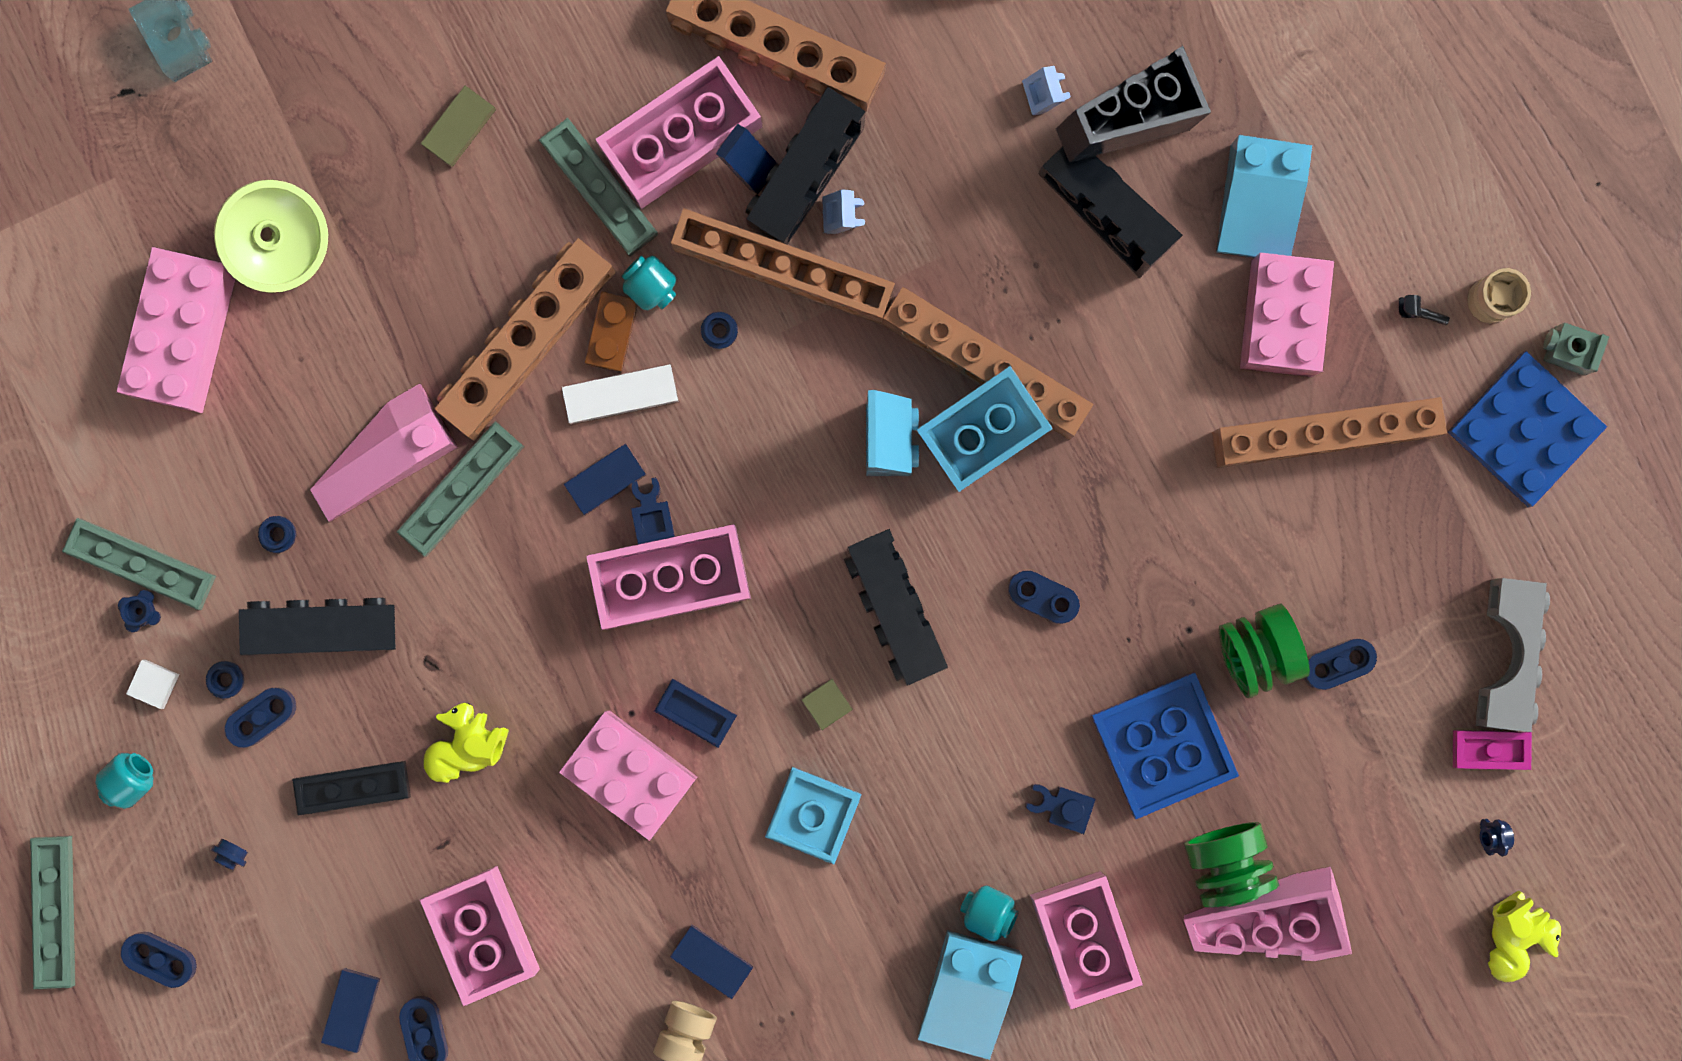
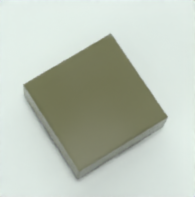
(827, 704)

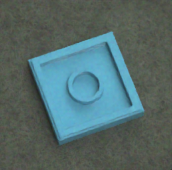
(813, 815)

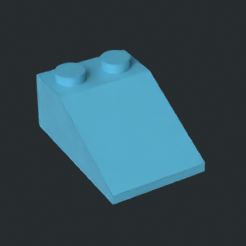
(1263, 196)
(984, 429)
(890, 435)
(969, 994)

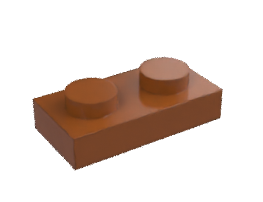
(611, 332)

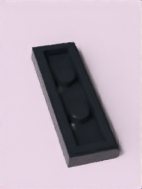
(351, 788)

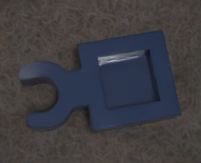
(652, 519)
(1066, 809)

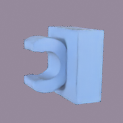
(1044, 90)
(840, 212)

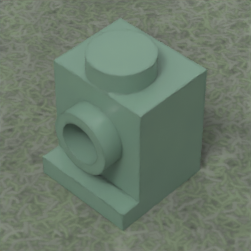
(1560, 350)

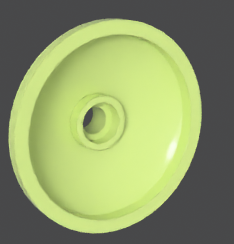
(296, 242)

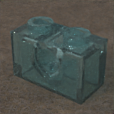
(178, 56)

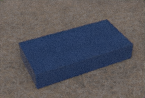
(746, 158)
(605, 479)
(695, 713)
(711, 961)
(350, 1010)

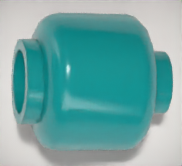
(649, 283)
(124, 780)
(989, 913)

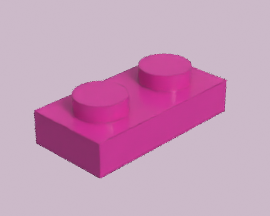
(1492, 750)

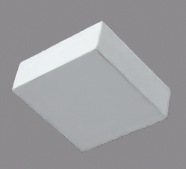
(152, 684)

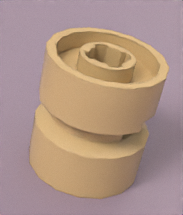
(1499, 295)
(685, 1032)

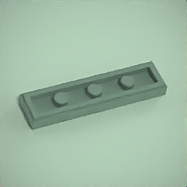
(598, 187)
(460, 489)
(139, 563)
(52, 912)

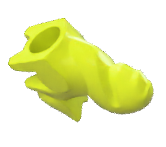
(471, 747)
(1516, 931)

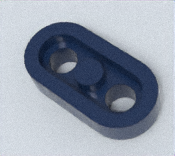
(1044, 597)
(1338, 665)
(261, 716)
(159, 962)
(422, 1033)

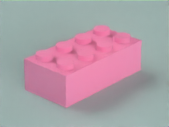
(678, 132)
(176, 330)
(668, 577)

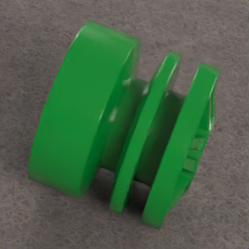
(1270, 648)
(1233, 872)

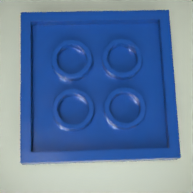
(1527, 429)
(1164, 745)

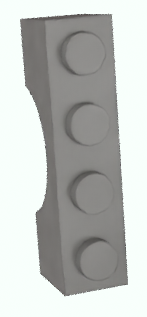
(1520, 610)

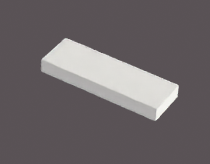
(620, 394)

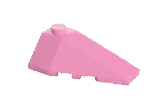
(389, 449)
(1295, 919)

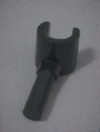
(1411, 308)

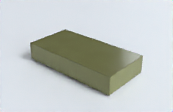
(458, 126)

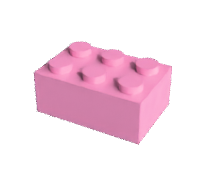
(1287, 314)
(628, 774)
(480, 935)
(1086, 940)

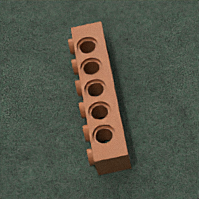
(784, 64)
(782, 266)
(981, 358)
(523, 360)
(1329, 432)

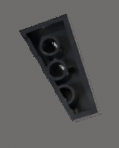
(1139, 110)
(806, 168)
(1111, 210)
(895, 607)
(316, 628)

